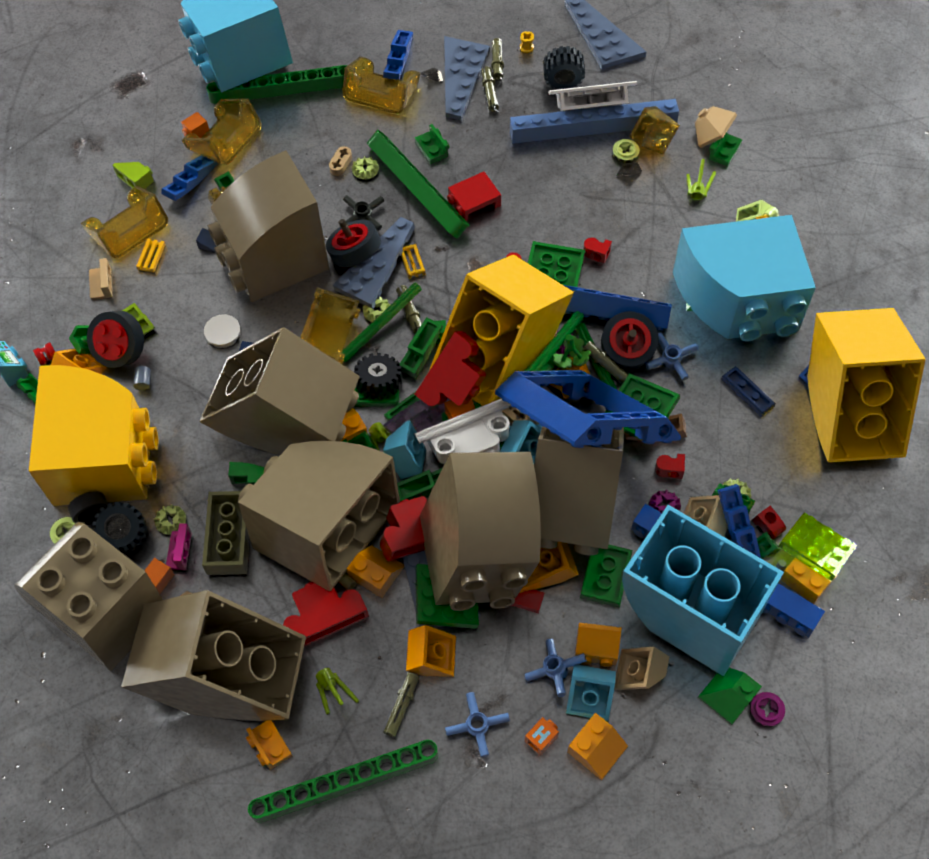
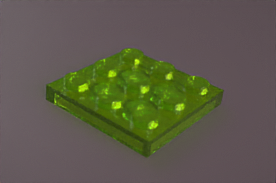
(817, 546)

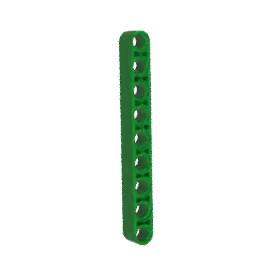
(282, 84)
(418, 184)
(332, 779)

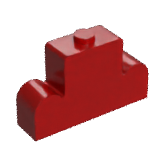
(453, 373)
(405, 529)
(324, 611)

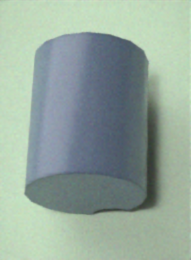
(142, 378)

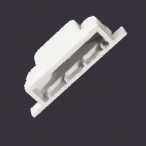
(592, 96)
(470, 432)

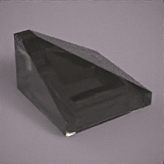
(432, 74)
(629, 169)

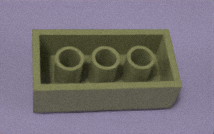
(225, 535)

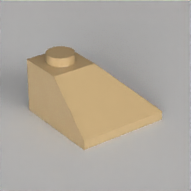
(713, 124)
(708, 512)
(640, 668)

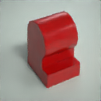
(597, 250)
(670, 467)
(770, 522)

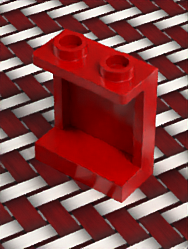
(473, 194)

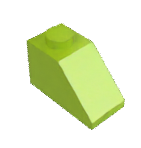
(134, 174)

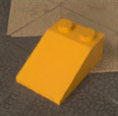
(554, 568)

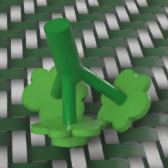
(574, 348)

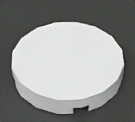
(222, 331)

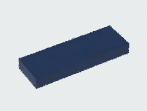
(748, 391)

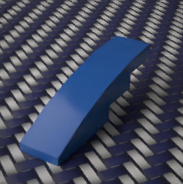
(398, 55)
(186, 180)
(738, 519)

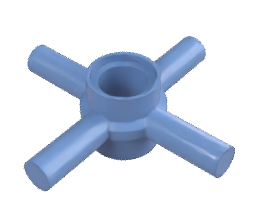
(672, 362)
(558, 673)
(477, 732)

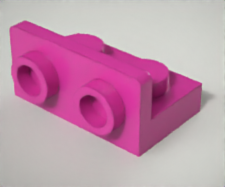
(179, 547)

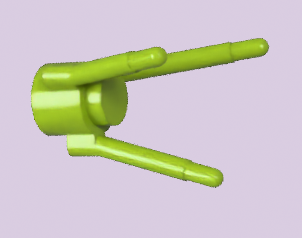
(698, 190)
(378, 433)
(327, 681)

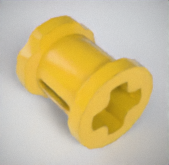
(526, 42)

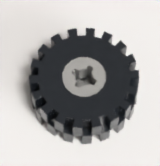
(378, 376)

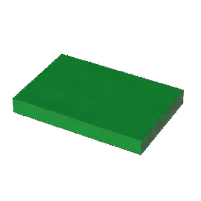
(605, 574)

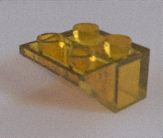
(654, 130)

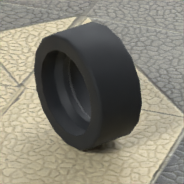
(86, 506)

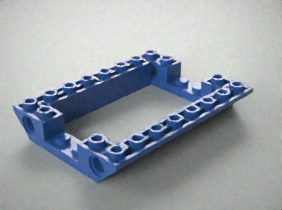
(572, 425)

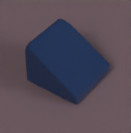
(205, 241)

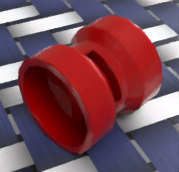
(49, 351)

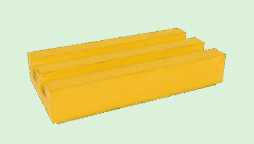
(147, 251)
(415, 272)

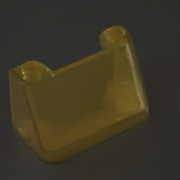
(373, 90)
(230, 134)
(131, 226)
(330, 322)

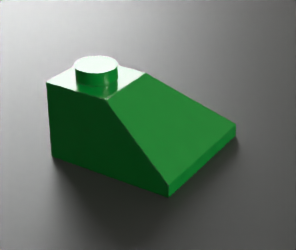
(730, 694)

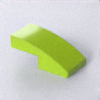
(144, 322)

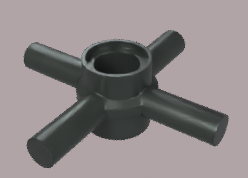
(363, 210)

